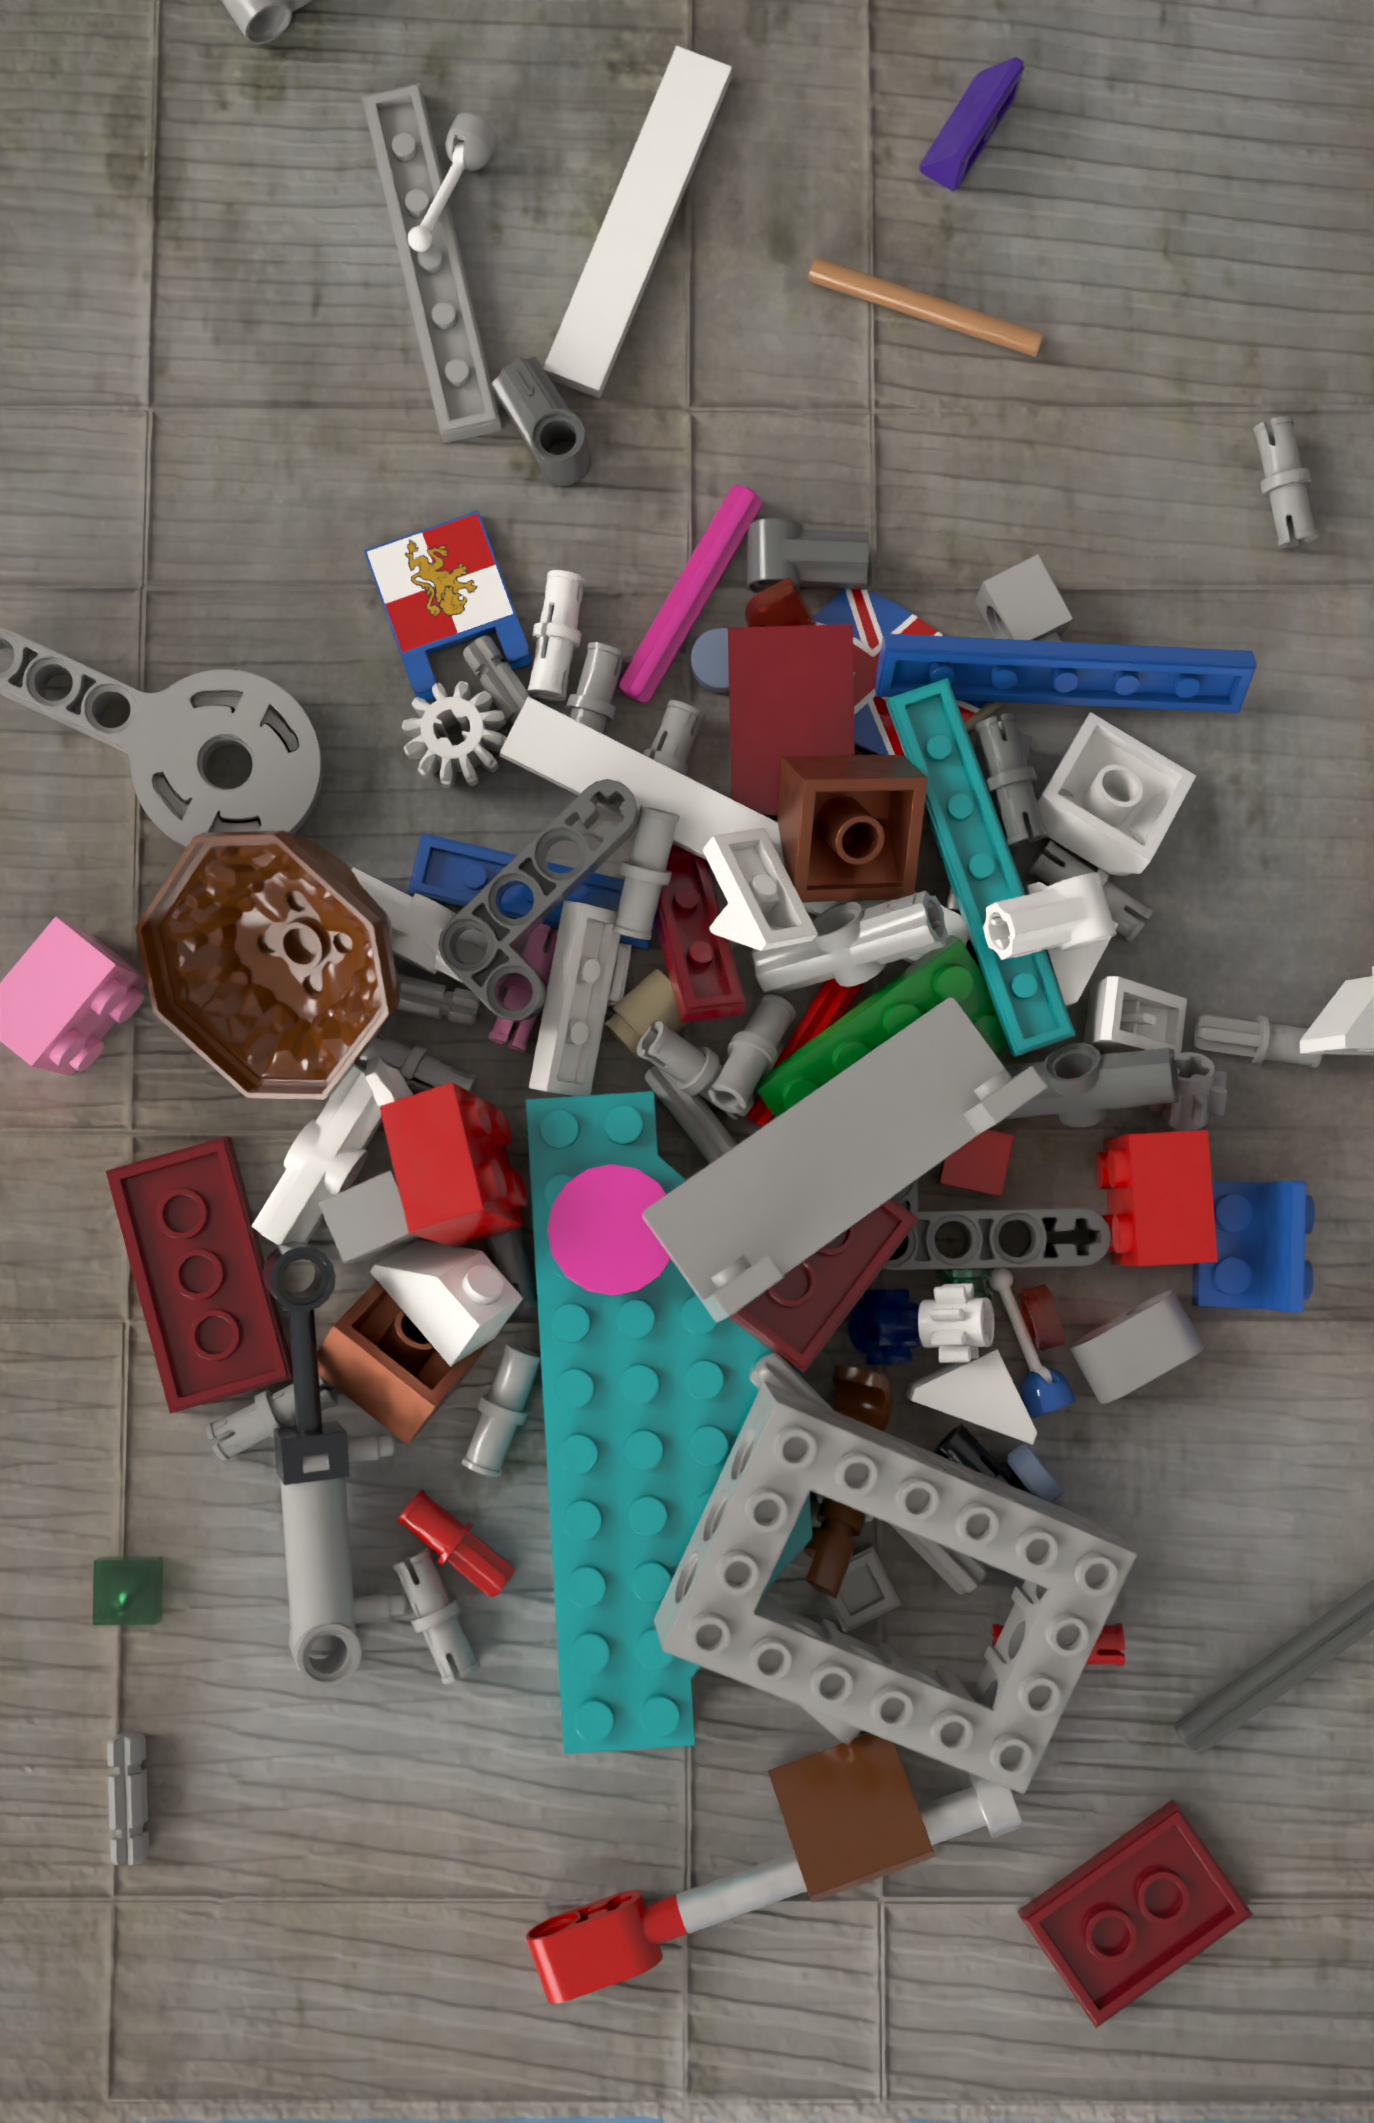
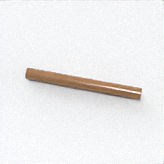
(925, 307)

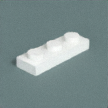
(575, 1000)

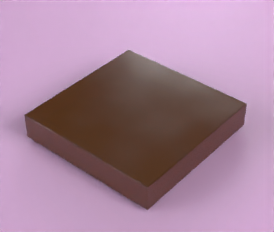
(850, 1815)

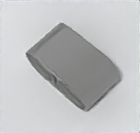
(1136, 1347)

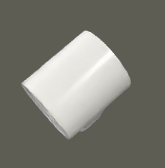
(1061, 915)

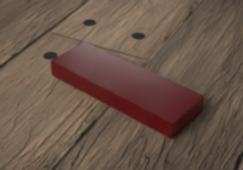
(696, 959)

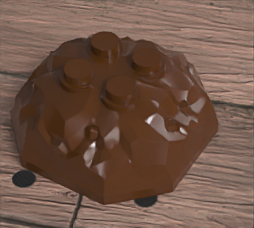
(269, 962)

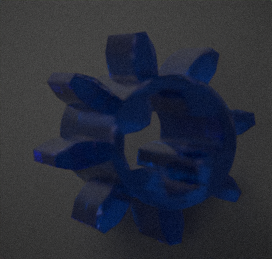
(885, 1327)

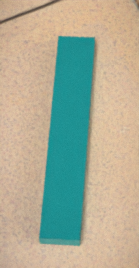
(977, 861)

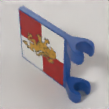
(443, 592)

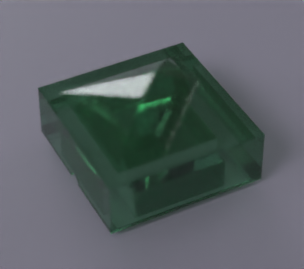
(127, 1590)

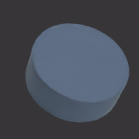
(710, 660)
(1035, 1473)

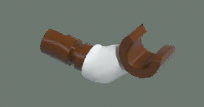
(867, 1399)

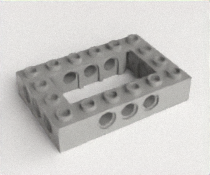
(727, 1625)

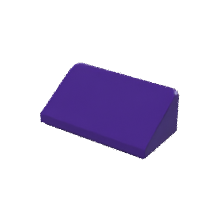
(972, 123)

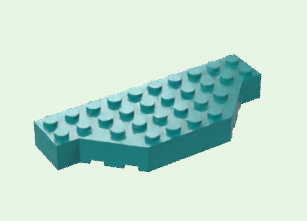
(636, 1436)

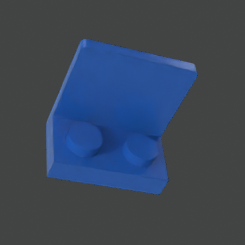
(1258, 1248)

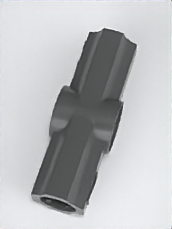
(1088, 1085)

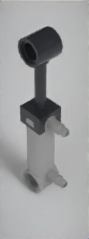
(312, 1475)

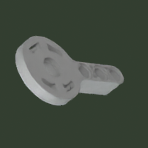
(176, 740)

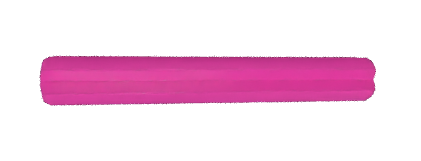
(690, 594)

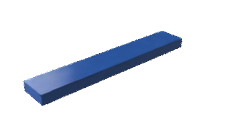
(1067, 672)

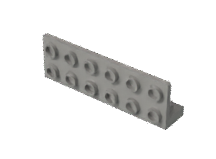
(835, 1158)

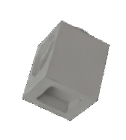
(1024, 604)

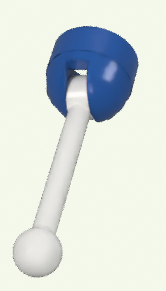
(1043, 1387)

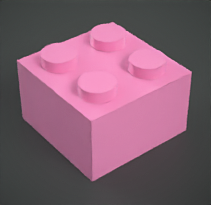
(66, 999)

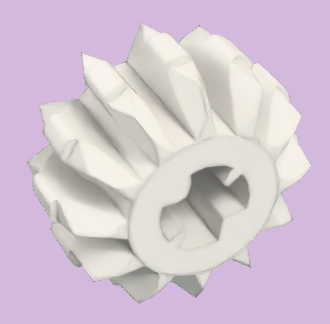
(432, 740)

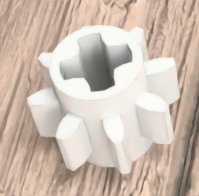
(956, 1323)

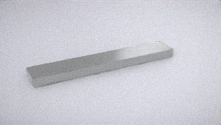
(436, 276)

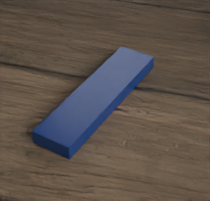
(458, 871)

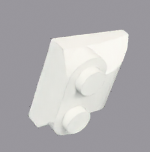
(1112, 798)

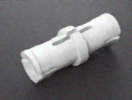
(556, 635)

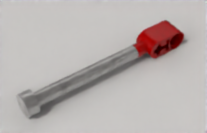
(624, 1936)

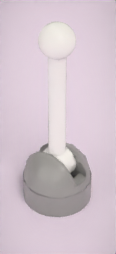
(469, 147)

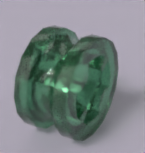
(976, 1276)

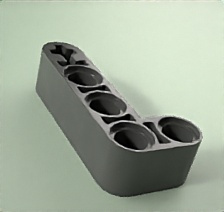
(549, 892)
(982, 1236)

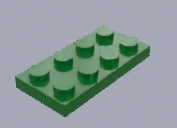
(904, 999)

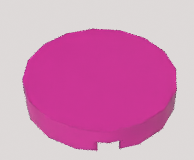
(601, 1233)

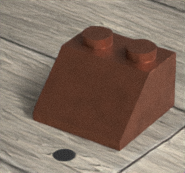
(851, 826)
(389, 1365)

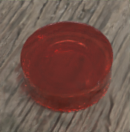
(1042, 1317)

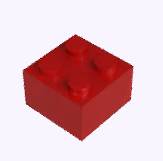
(453, 1165)
(1158, 1198)

